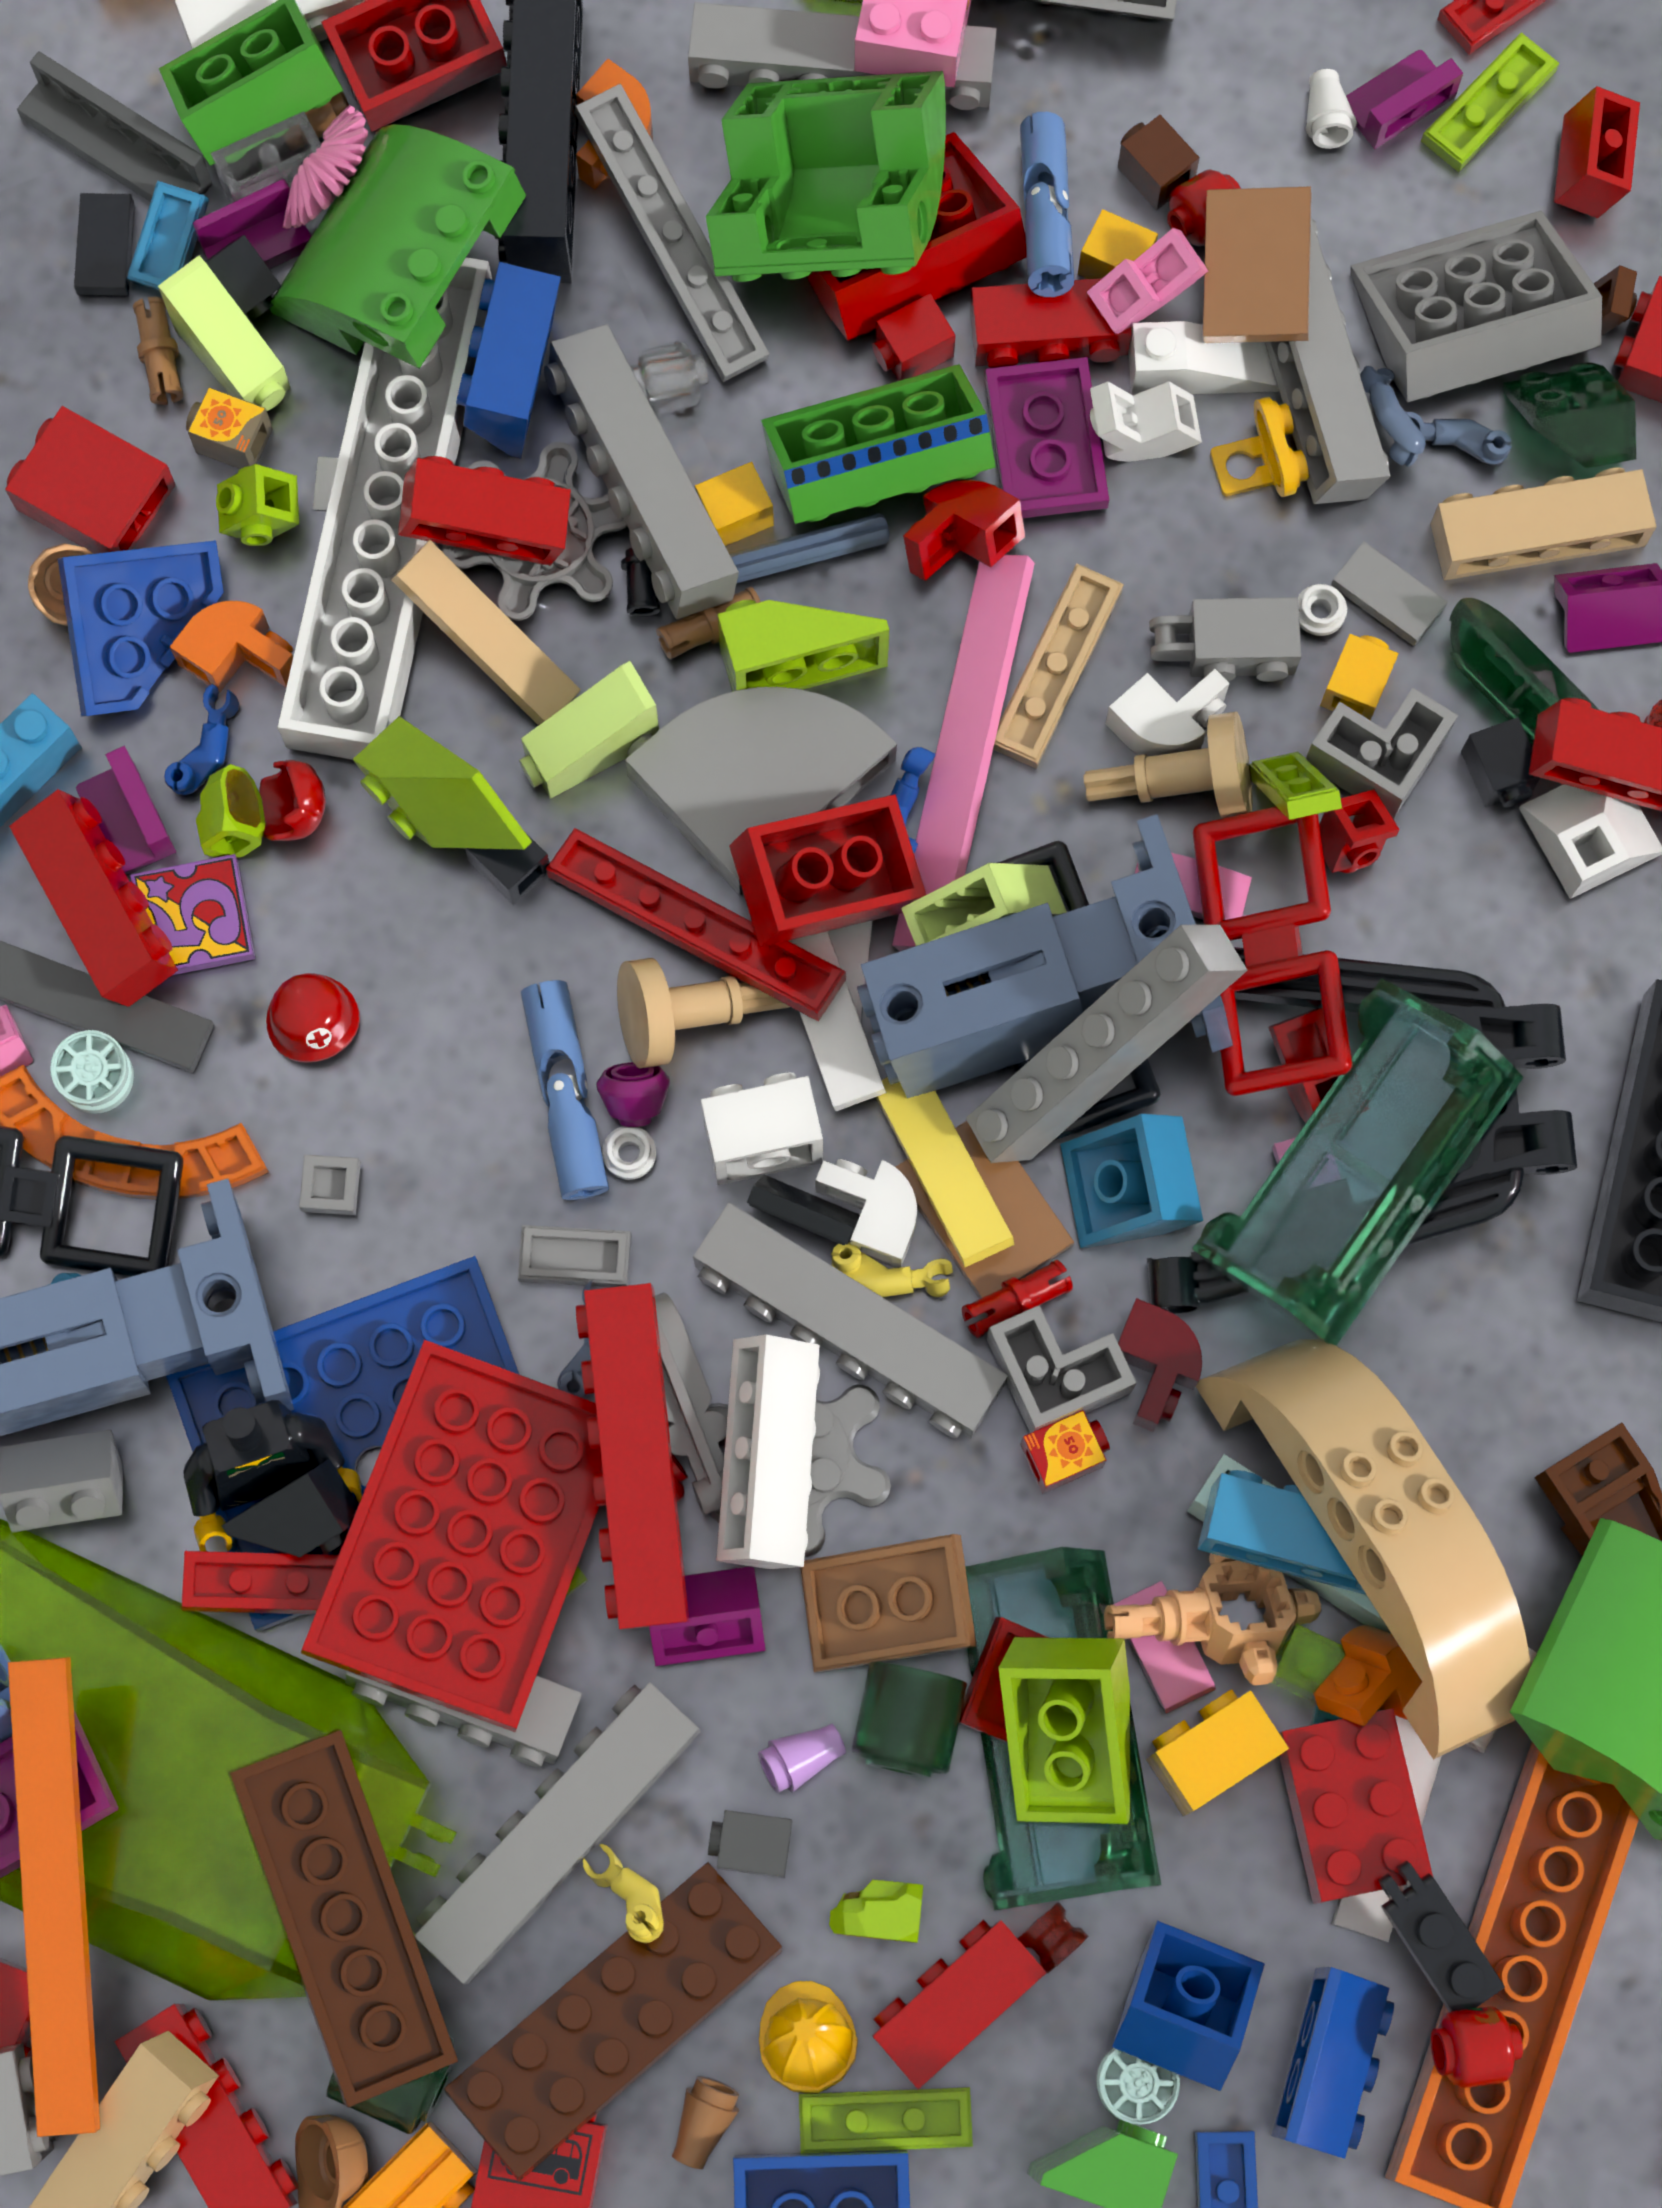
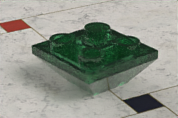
(1579, 412)

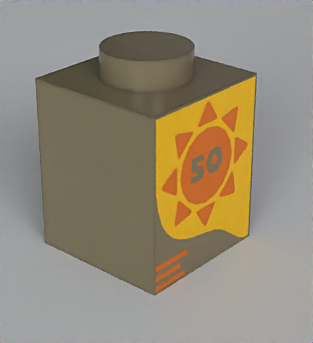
(228, 429)

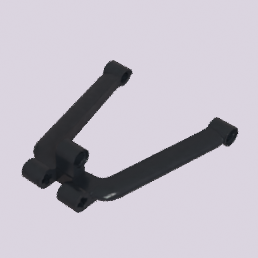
(1510, 1147)

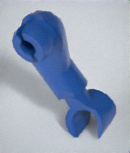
(206, 758)
(907, 788)

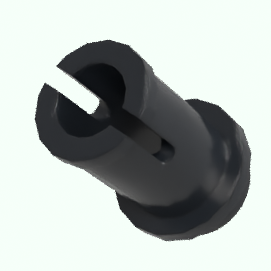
(640, 591)

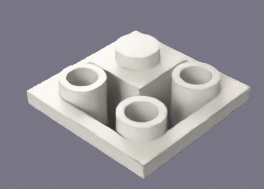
(1589, 836)

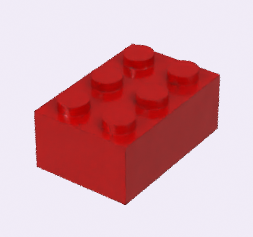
(412, 53)
(827, 870)
(1352, 1805)

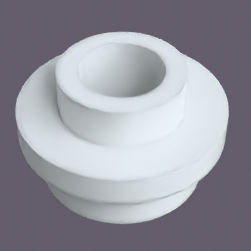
(1330, 599)
(623, 1137)

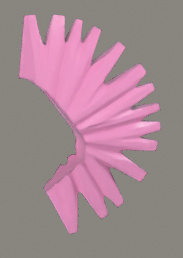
(327, 169)

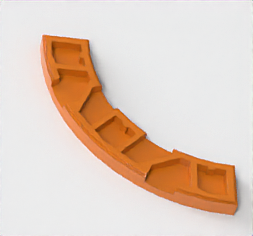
(205, 1159)

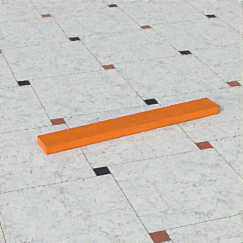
(54, 1897)

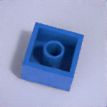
(1189, 2006)

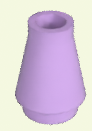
(800, 1756)

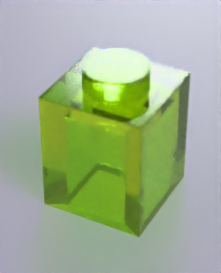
(1306, 1662)

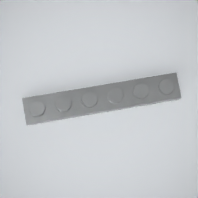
(671, 232)

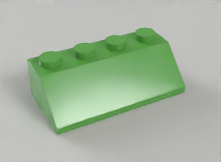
(1110, 2167)

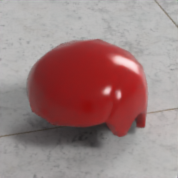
(292, 801)

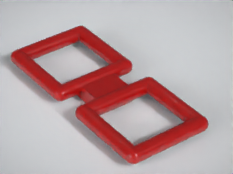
(1275, 950)

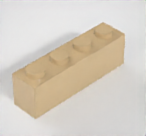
(1542, 523)
(139, 2122)

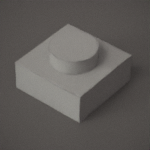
(329, 1184)

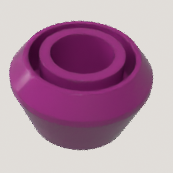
(633, 1093)

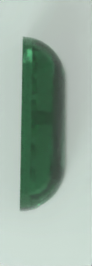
(1506, 664)

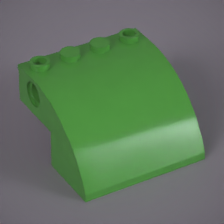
(830, 176)
(397, 242)
(1599, 1672)

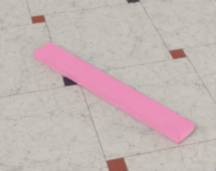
(969, 726)

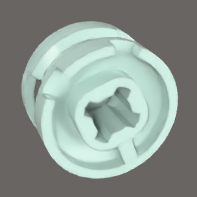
(92, 1071)
(1135, 2088)

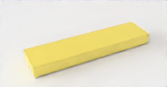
(946, 1173)

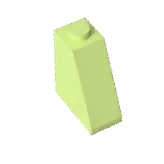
(223, 336)
(590, 732)
(981, 898)

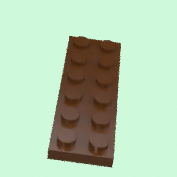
(342, 1917)
(612, 2023)

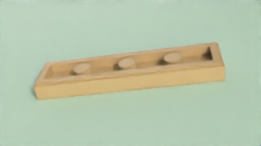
(485, 633)
(1056, 665)

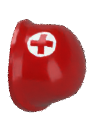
(312, 1018)

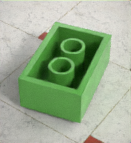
(250, 77)

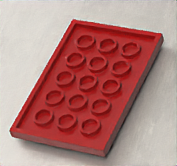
(463, 1539)

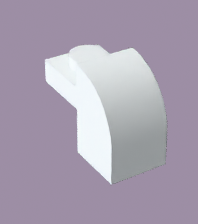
(1145, 423)
(1157, 724)
(886, 1205)

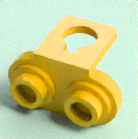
(1280, 463)

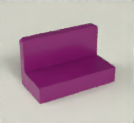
(1403, 96)
(260, 220)
(1611, 607)
(127, 812)
(721, 1617)

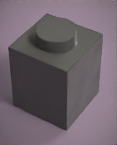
(751, 1843)

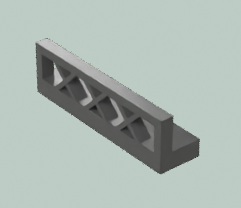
(109, 133)

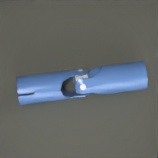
(1046, 204)
(570, 1122)

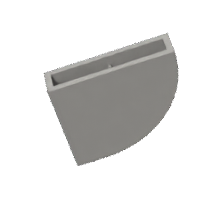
(754, 763)

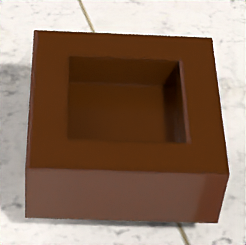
(1617, 297)

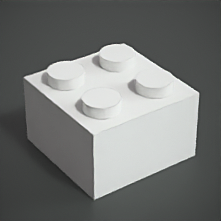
(762, 1128)

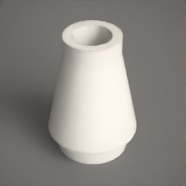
(1329, 112)

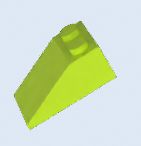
(797, 644)
(435, 792)
(1068, 1729)

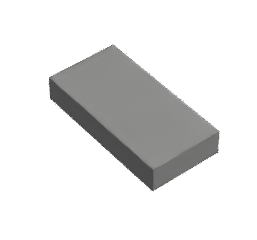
(1389, 593)
(574, 1256)

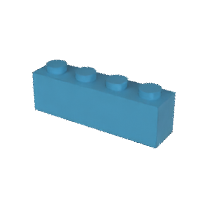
(31, 752)
(1271, 1531)

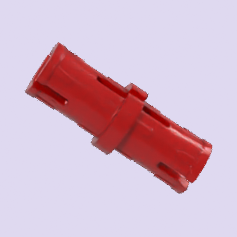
(1017, 1297)

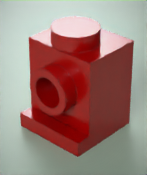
(1356, 843)

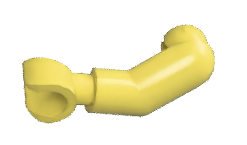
(894, 1280)
(642, 1898)

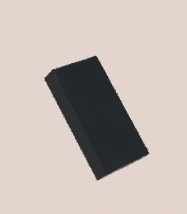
(104, 244)
(803, 1209)

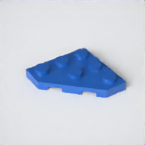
(128, 613)

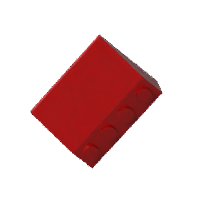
(972, 237)

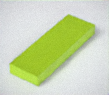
(1489, 102)
(1295, 785)
(885, 2120)

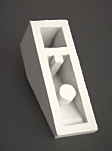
(1179, 355)

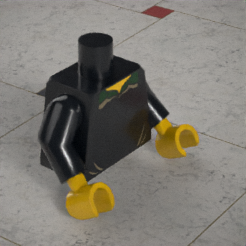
(253, 1456)

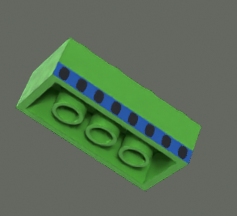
(878, 444)

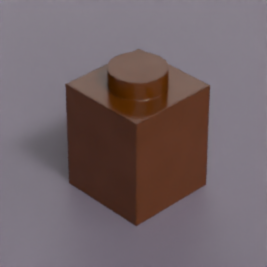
(1156, 160)

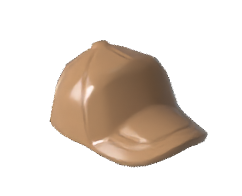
(329, 2161)

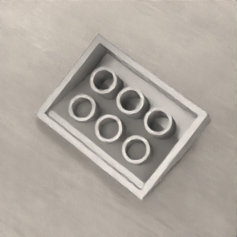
(1478, 305)

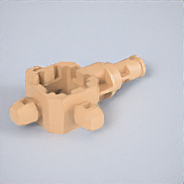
(1196, 1616)

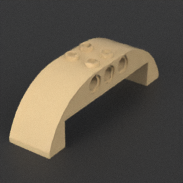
(1395, 1527)

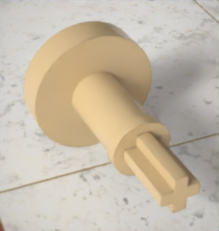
(1217, 768)
(653, 1011)

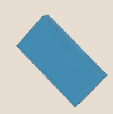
(166, 235)

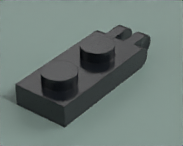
(1439, 1940)

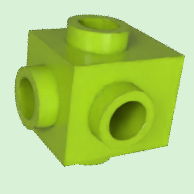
(257, 504)

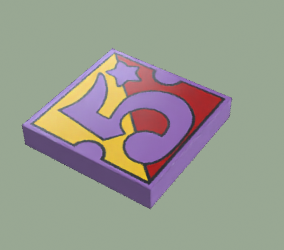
(200, 912)

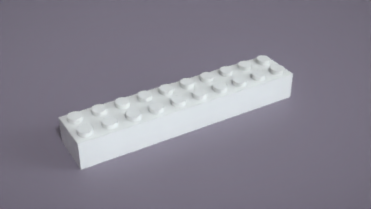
(356, 621)

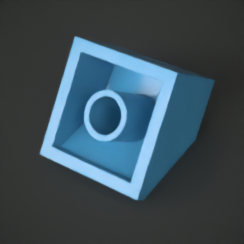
(1131, 1180)

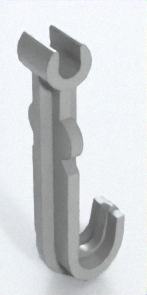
(687, 1399)

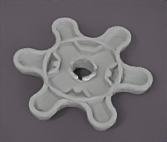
(574, 566)
(834, 1465)

